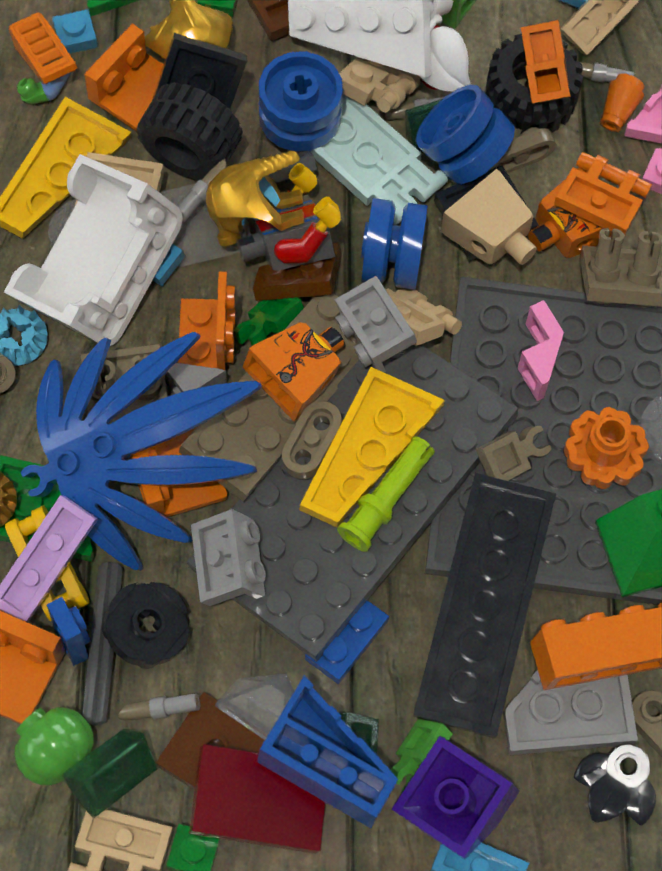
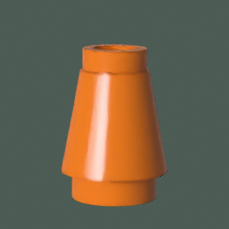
(621, 101)

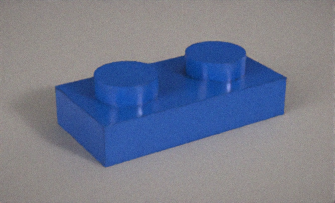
(71, 628)
(351, 642)

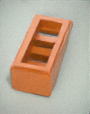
(40, 45)

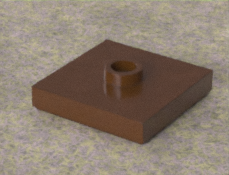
(202, 727)

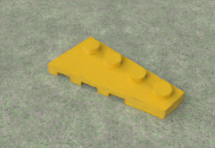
(42, 177)
(367, 443)

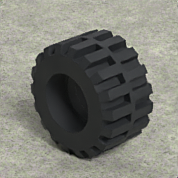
(515, 99)
(188, 130)

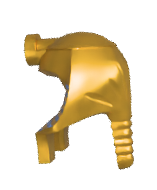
(191, 21)
(241, 193)

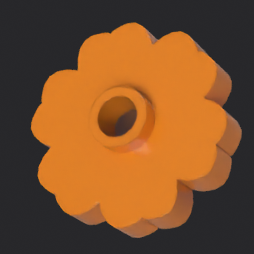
(606, 448)

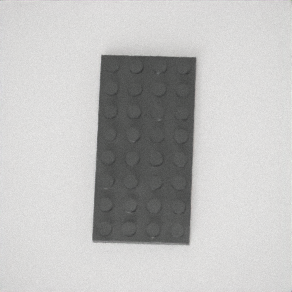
(311, 572)

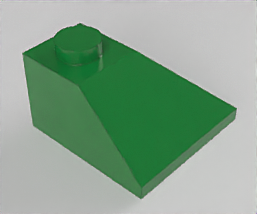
(634, 543)

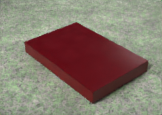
(252, 804)

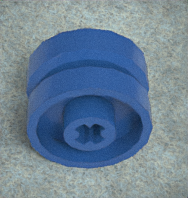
(300, 101)
(465, 134)
(391, 243)

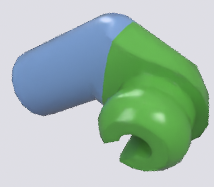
(38, 92)

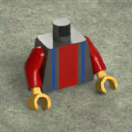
(299, 243)

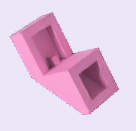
(538, 361)

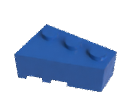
(326, 758)

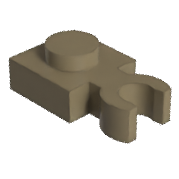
(507, 454)

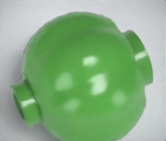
(52, 744)

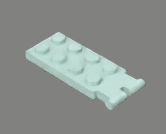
(376, 160)

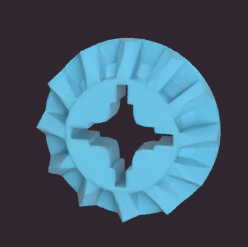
(33, 338)

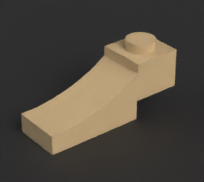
(594, 22)

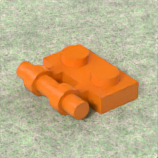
(599, 201)

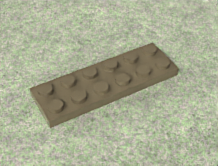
(257, 426)

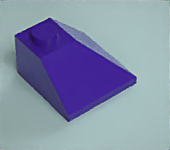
(455, 798)

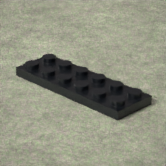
(484, 606)

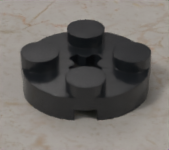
(123, 629)

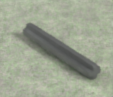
(100, 653)

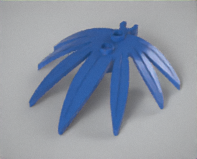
(94, 452)

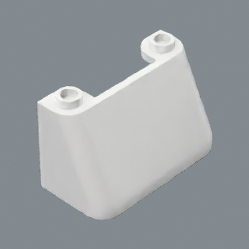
(102, 253)

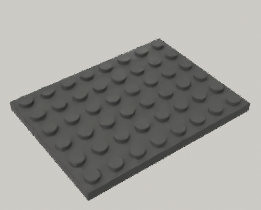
(603, 361)

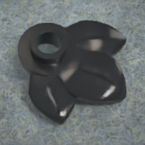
(613, 790)

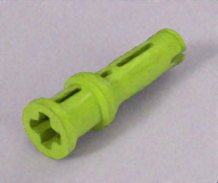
(376, 507)

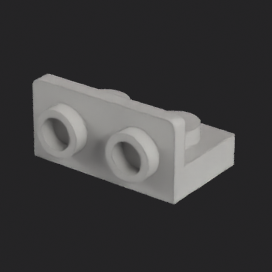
(374, 322)
(227, 557)

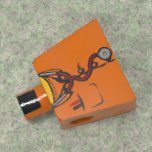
(562, 227)
(295, 365)

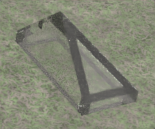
(257, 701)

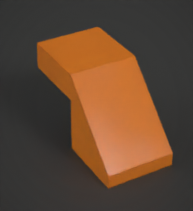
(545, 61)

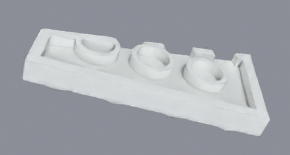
(375, 30)

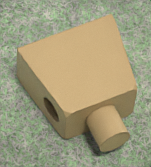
(491, 221)

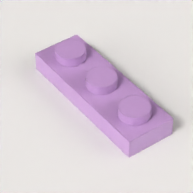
(44, 558)

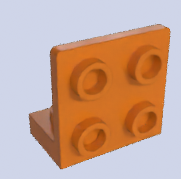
(124, 78)
(214, 322)
(178, 498)
(26, 666)

